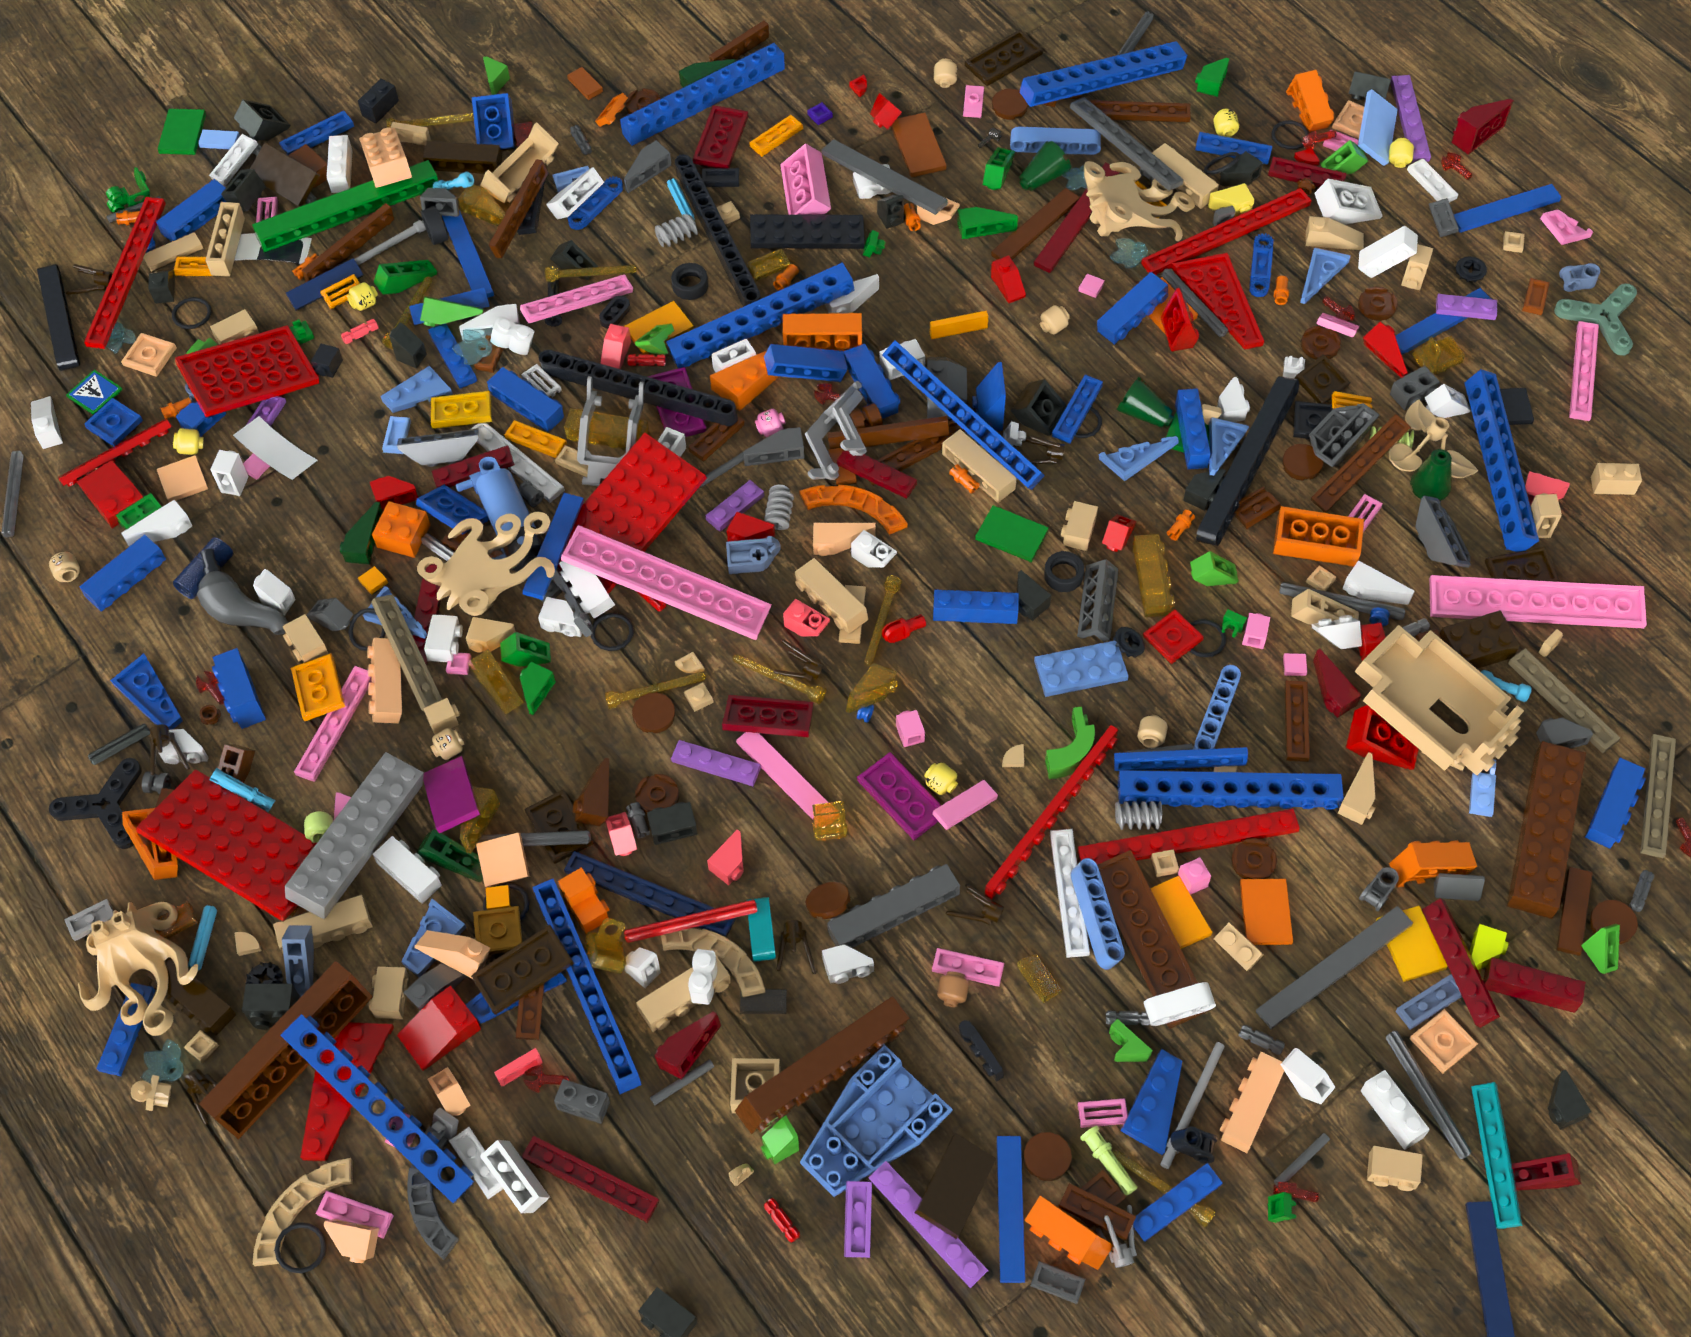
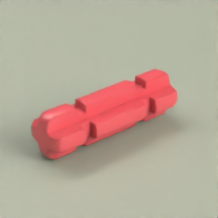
(359, 331)

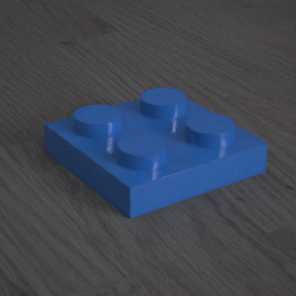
(113, 422)

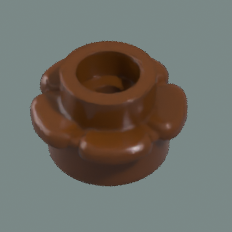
(1306, 185)
(209, 710)

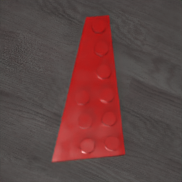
(1220, 291)
(327, 1106)

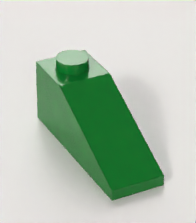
(998, 168)
(982, 222)
(402, 275)

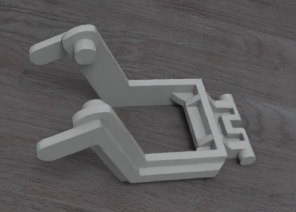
(837, 412)
(601, 466)

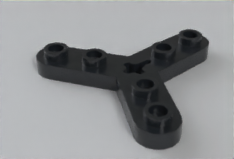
(113, 792)

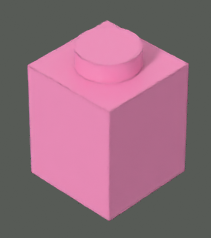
(1256, 630)
(910, 728)
(1194, 875)

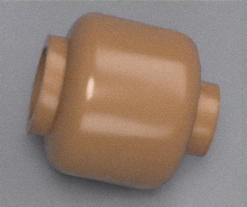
(953, 988)

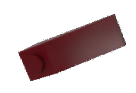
(1335, 688)
(685, 1046)
(1546, 1173)

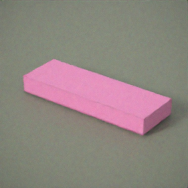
(965, 804)
(973, 967)
(349, 1210)

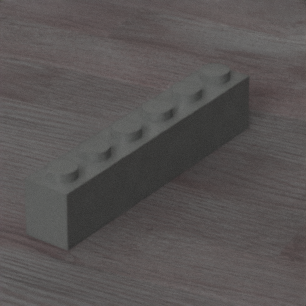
(894, 907)

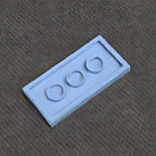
(1377, 127)

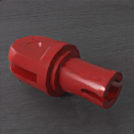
(902, 628)

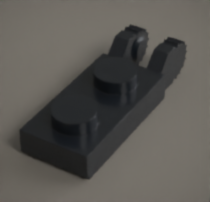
(979, 1048)

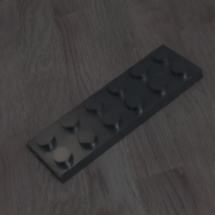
(806, 231)

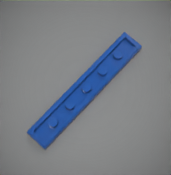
(1507, 207)
(467, 253)
(1431, 327)
(554, 543)
(1180, 759)
(1010, 1209)

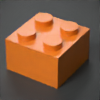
(401, 529)

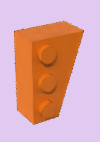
(1311, 100)
(742, 380)
(1429, 859)
(157, 860)
(1068, 1234)

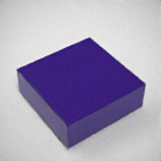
(820, 113)

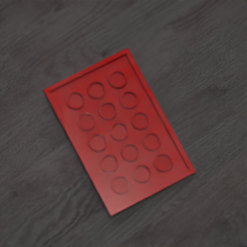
(246, 371)

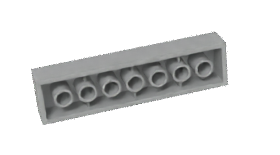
(354, 836)

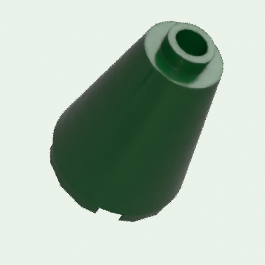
(1044, 167)
(1145, 405)
(1433, 476)

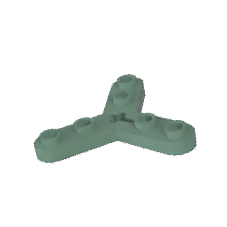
(1612, 307)

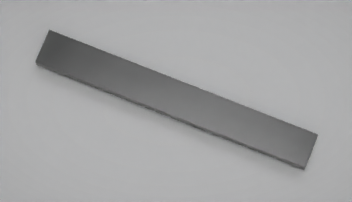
(1127, 144)
(884, 177)
(1334, 967)

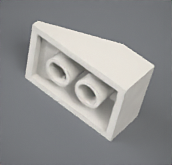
(1347, 202)

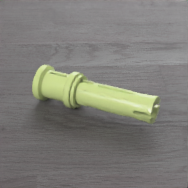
(1103, 1152)

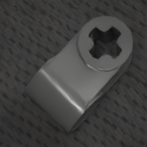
(1378, 891)

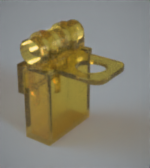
(1439, 355)
(829, 821)
(606, 949)

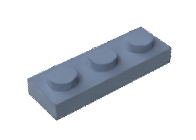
(1429, 1002)

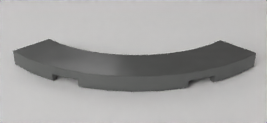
(581, 619)
(423, 1207)

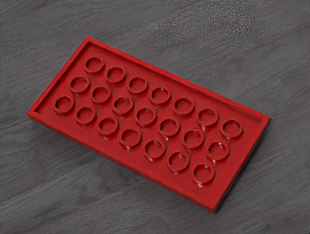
(639, 497)
(229, 841)

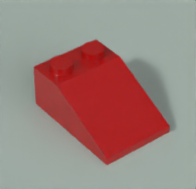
(1179, 323)
(109, 491)
(1375, 735)
(438, 1028)

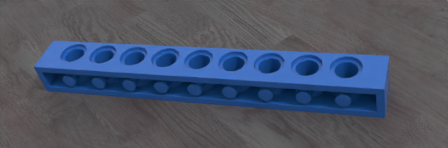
(1102, 73)
(702, 94)
(760, 315)
(963, 415)
(1501, 462)
(1328, 784)
(588, 989)
(296, 1035)

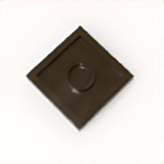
(1322, 379)

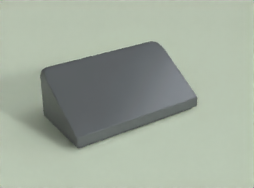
(1458, 886)

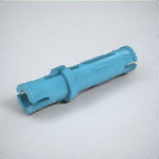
(241, 789)

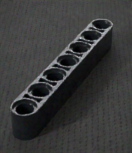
(58, 317)

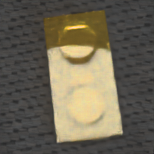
(768, 264)

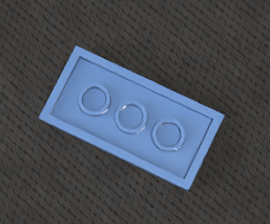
(1080, 668)

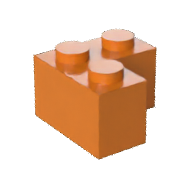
(580, 896)

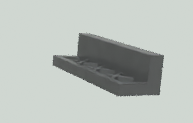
(1103, 600)

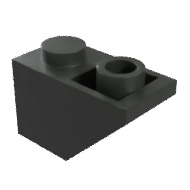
(1243, 171)
(891, 210)
(407, 346)
(1203, 489)

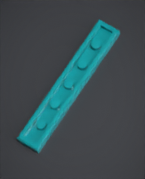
(1496, 1156)

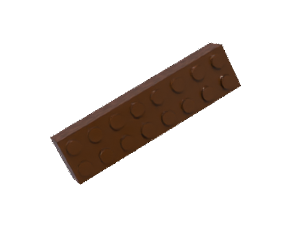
(1546, 830)
(273, 1062)
(822, 1066)

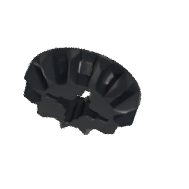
(1478, 266)
(1134, 639)
(272, 970)

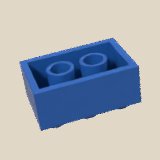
(237, 689)

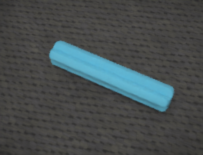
(679, 197)
(202, 936)

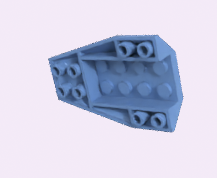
(872, 1122)

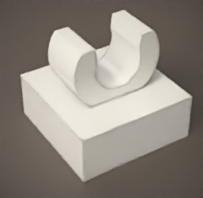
(1293, 366)
(1014, 436)

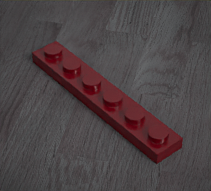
(426, 607)
(1460, 963)
(590, 1179)

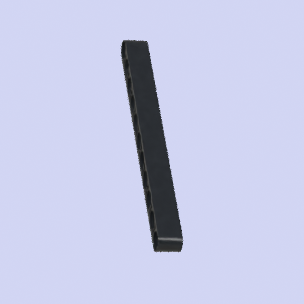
(716, 231)
(627, 385)
(1247, 461)

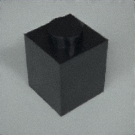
(326, 360)

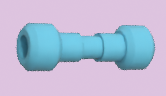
(465, 180)
(1520, 691)

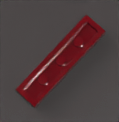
(1296, 171)
(460, 471)
(878, 473)

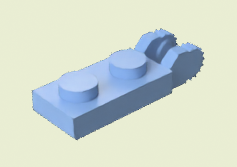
(1483, 793)

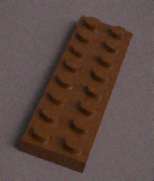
(1145, 928)

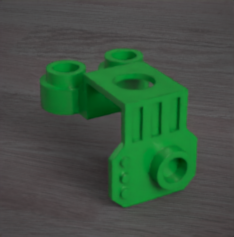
(119, 196)

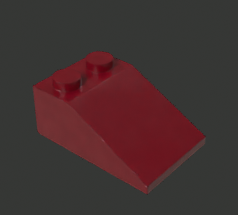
(1480, 124)

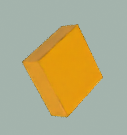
(373, 580)
(498, 897)

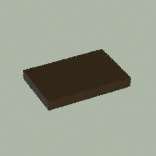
(1523, 565)
(556, 815)

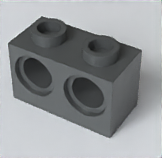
(1414, 387)
(582, 1101)

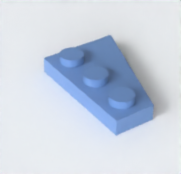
(416, 389)
(437, 920)

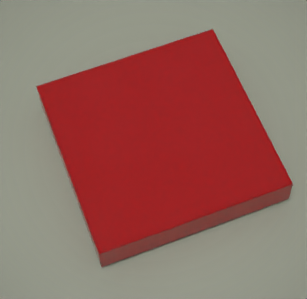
(1173, 636)

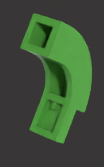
(1066, 760)

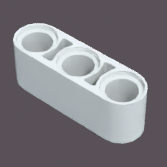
(1179, 1004)

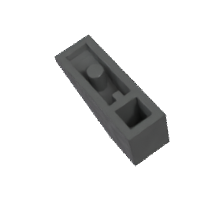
(649, 163)
(778, 447)
(432, 984)

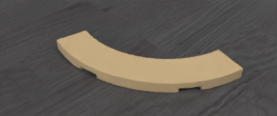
(727, 952)
(293, 1201)

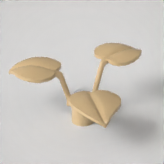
(1422, 419)

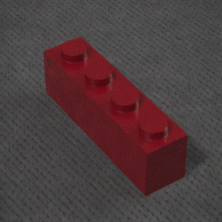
(1534, 985)

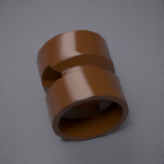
(867, 417)

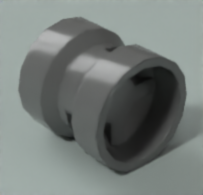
(155, 782)

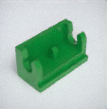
(138, 511)

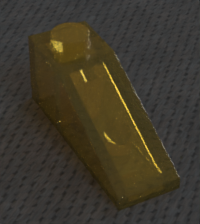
(480, 204)
(495, 681)
(872, 687)
(474, 828)

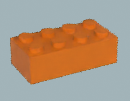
(823, 331)
(1318, 536)

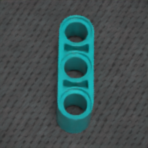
(761, 931)

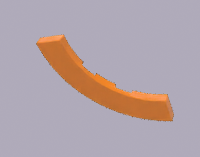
(855, 498)

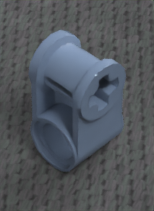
(1580, 277)

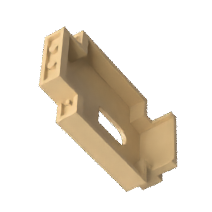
(1414, 675)

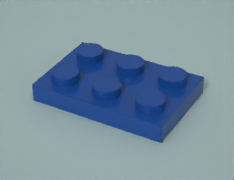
(450, 507)

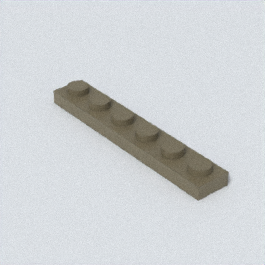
(406, 650)
(1563, 699)
(1658, 796)

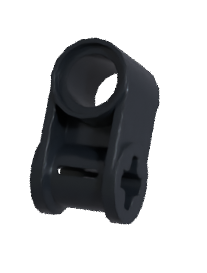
(1194, 1143)

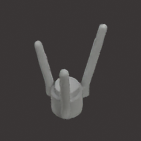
(1120, 1254)

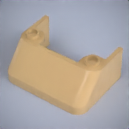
(509, 176)

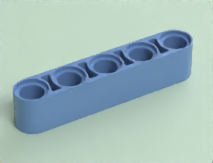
(1068, 139)
(1218, 704)
(1107, 948)

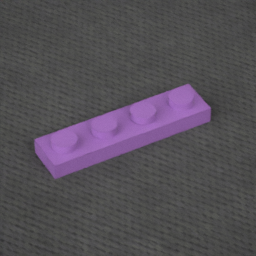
(716, 763)

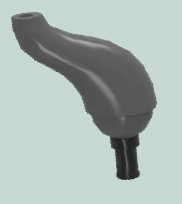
(227, 602)

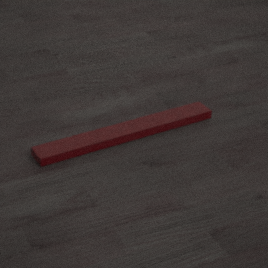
(1068, 230)

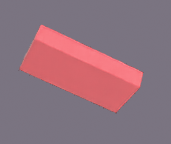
(518, 1067)

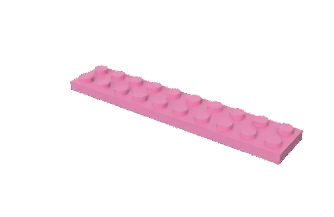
(666, 582)
(1538, 601)

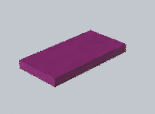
(677, 421)
(450, 794)
(900, 795)

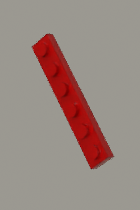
(124, 449)

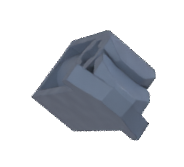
(743, 554)

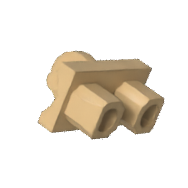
(153, 1093)

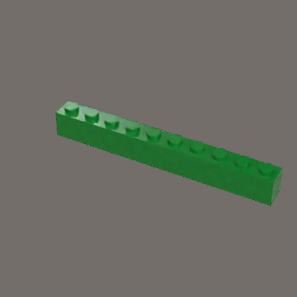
(341, 208)

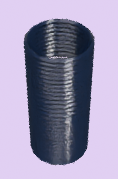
(190, 577)

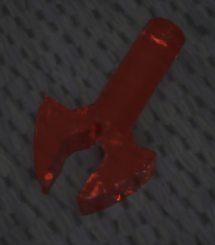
(1311, 139)
(1453, 162)
(1341, 312)
(822, 397)
(202, 686)
(1686, 832)
(542, 1078)
(1296, 1192)

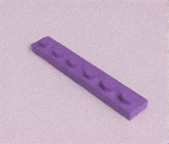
(1410, 116)
(906, 1201)

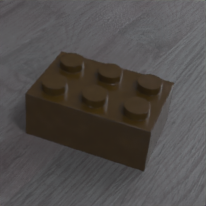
(1482, 639)

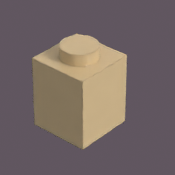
(441, 715)

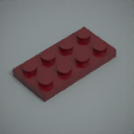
(720, 137)
(768, 716)

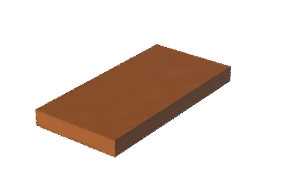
(918, 145)

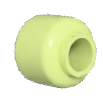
(316, 825)

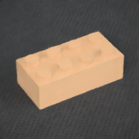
(385, 157)

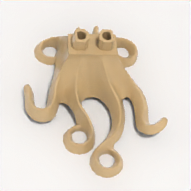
(1121, 204)
(474, 577)
(130, 945)

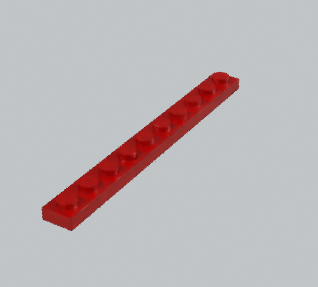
(1226, 231)
(124, 273)
(1048, 817)
(1195, 837)

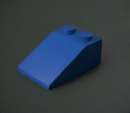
(494, 120)
(991, 398)

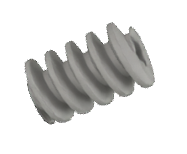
(675, 229)
(779, 507)
(1138, 814)

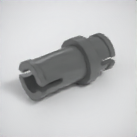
(636, 816)

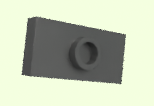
(1443, 217)
(1058, 1282)

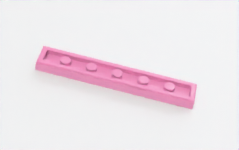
(576, 298)
(1584, 371)
(333, 726)
(781, 771)

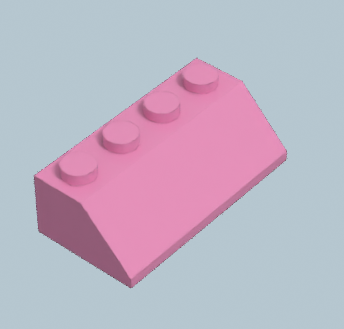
(805, 182)

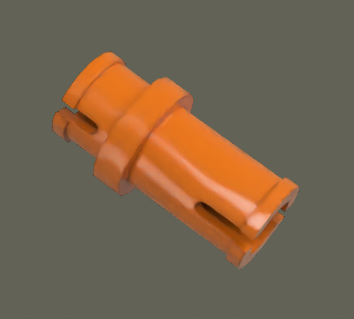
(127, 217)
(912, 219)
(298, 271)
(784, 279)
(1281, 292)
(174, 409)
(961, 476)
(1183, 522)

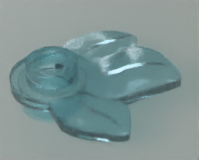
(1076, 178)
(1129, 252)
(119, 336)
(470, 347)
(161, 1062)

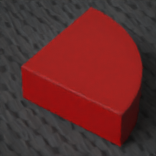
(859, 85)
(1307, 156)

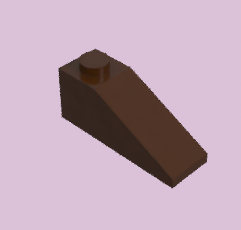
(236, 761)
(593, 801)

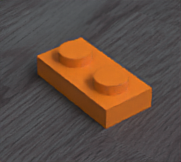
(611, 109)

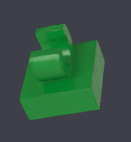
(873, 244)
(301, 331)
(1233, 621)
(1280, 1207)

